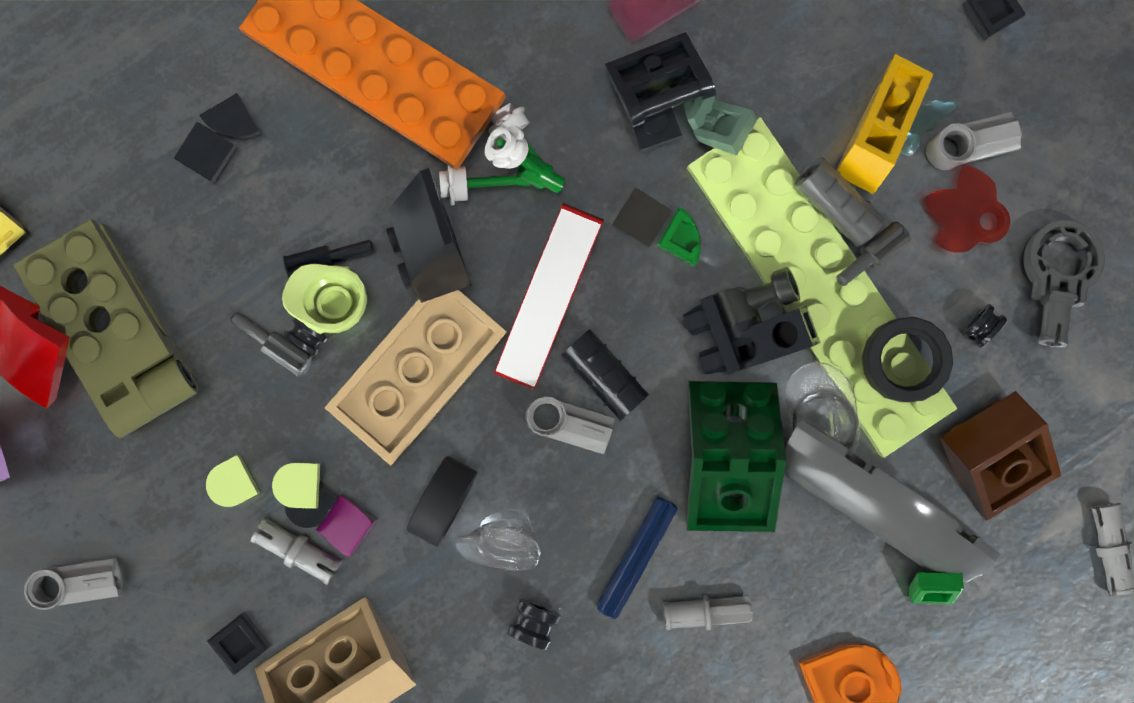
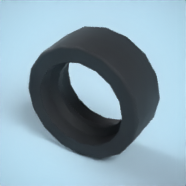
(940, 350)
(441, 501)

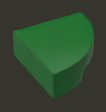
(682, 238)

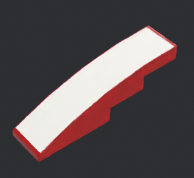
(548, 296)

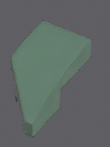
(719, 123)

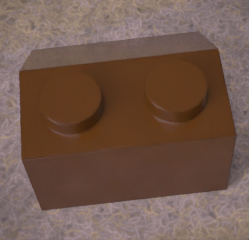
(1002, 454)

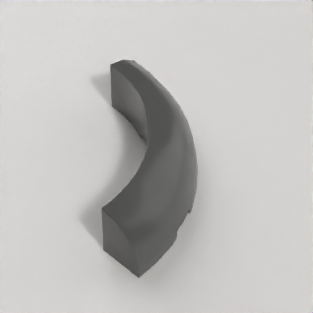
(884, 505)

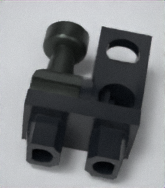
(739, 330)

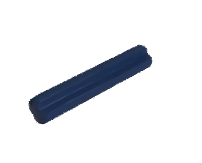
(637, 558)

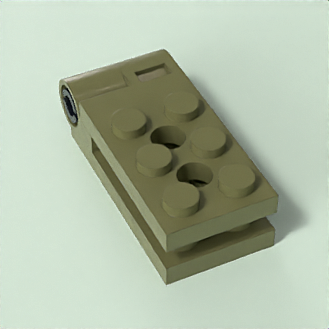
(133, 364)

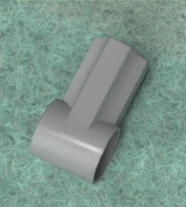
(975, 141)
(573, 425)
(76, 583)

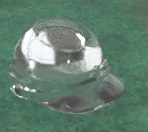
(503, 542)

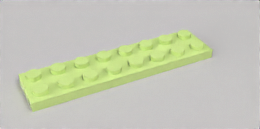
(781, 230)

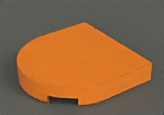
(851, 675)

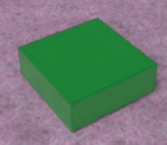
(936, 588)

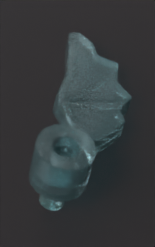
(925, 120)

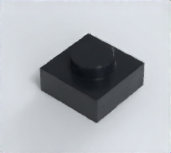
(657, 130)

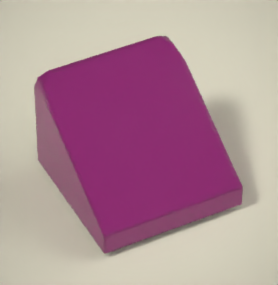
(346, 525)

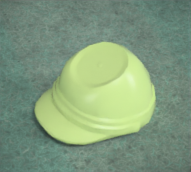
(325, 297)

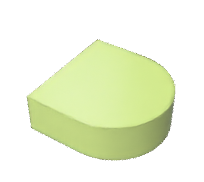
(231, 483)
(297, 485)

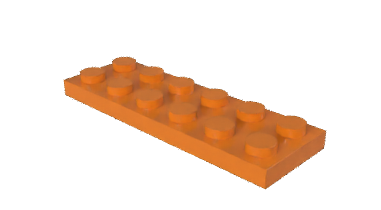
(380, 71)

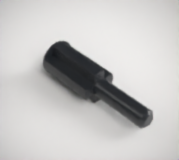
(324, 256)

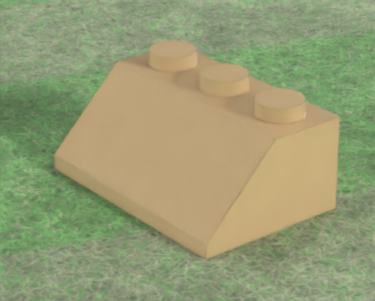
(339, 662)

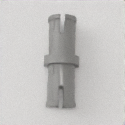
(1114, 549)
(296, 550)

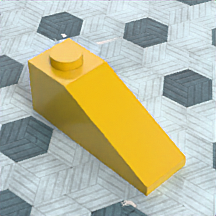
(884, 124)

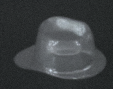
(825, 401)

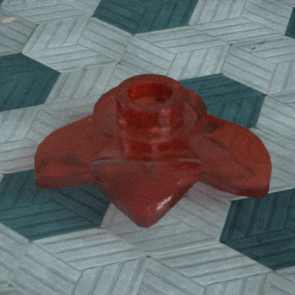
(961, 211)

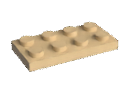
(415, 372)

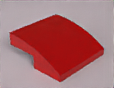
(30, 350)

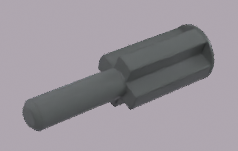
(876, 251)
(275, 345)

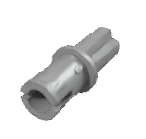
(708, 612)

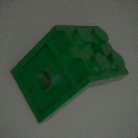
(735, 456)

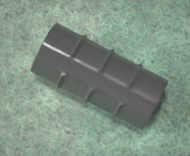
(839, 201)

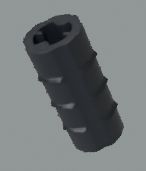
(605, 374)

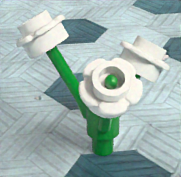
(507, 150)

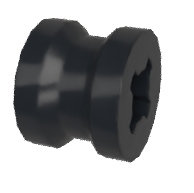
(533, 624)

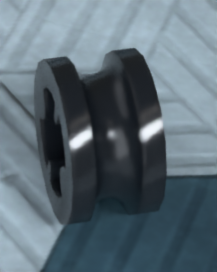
(984, 325)
(305, 337)

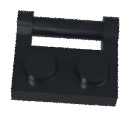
(655, 69)

